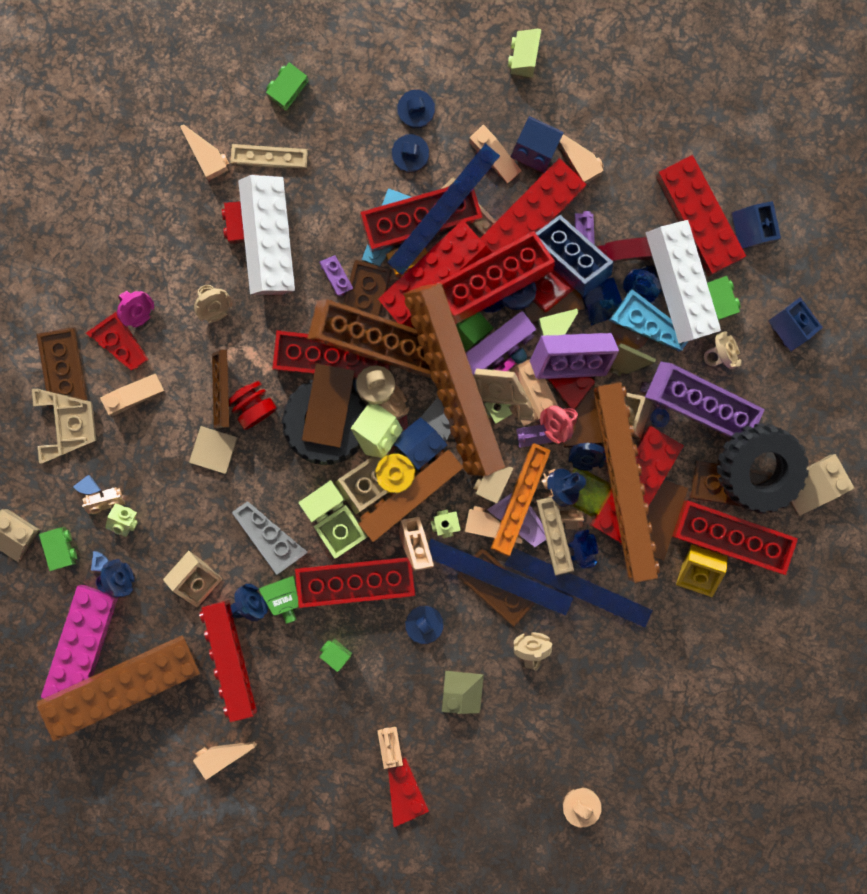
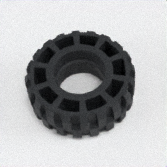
(293, 427)
(783, 484)

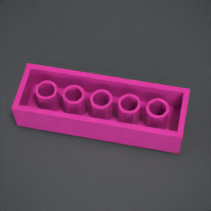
(80, 639)

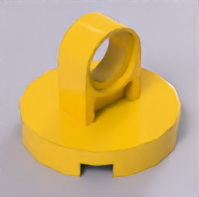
(395, 473)

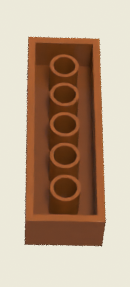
(402, 503)

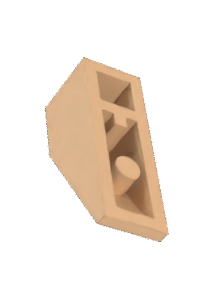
(208, 156)
(581, 160)
(505, 165)
(131, 395)
(483, 523)
(415, 543)
(218, 757)

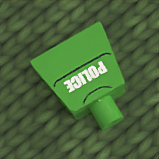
(282, 598)

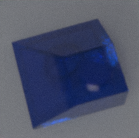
(602, 302)

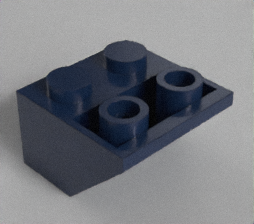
(756, 225)

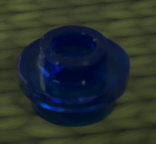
(655, 422)

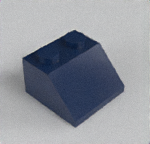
(536, 144)
(795, 324)
(419, 443)

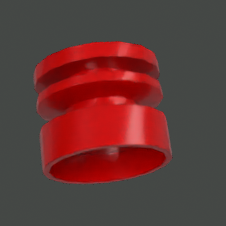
(251, 405)

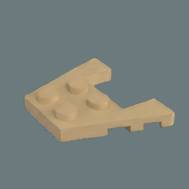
(504, 388)
(73, 423)

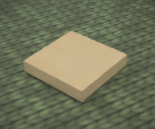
(213, 450)

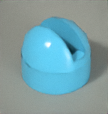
(519, 356)

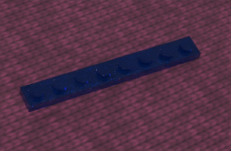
(443, 209)
(499, 577)
(579, 588)

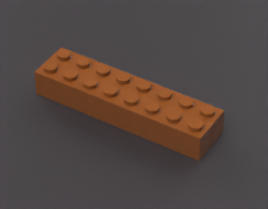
(368, 336)
(117, 688)

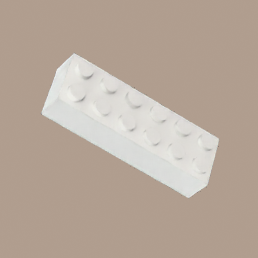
(266, 235)
(683, 281)

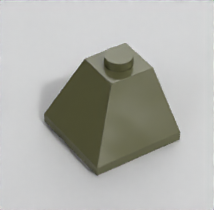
(629, 361)
(462, 692)

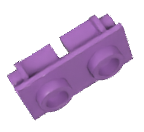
(585, 225)
(336, 275)
(531, 435)

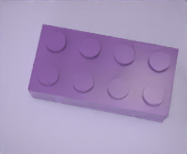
(501, 342)
(574, 355)

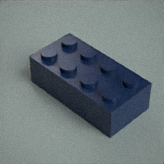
(575, 256)

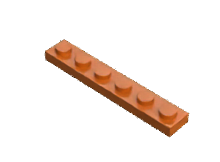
(520, 499)

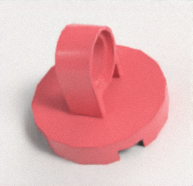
(558, 423)

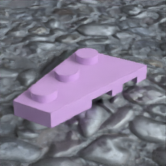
(531, 528)

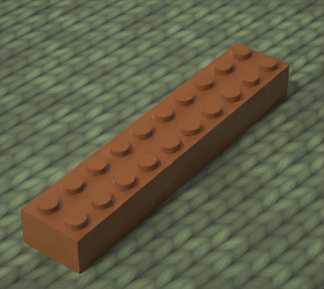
(454, 380)
(625, 482)

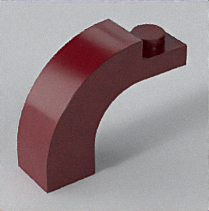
(627, 250)

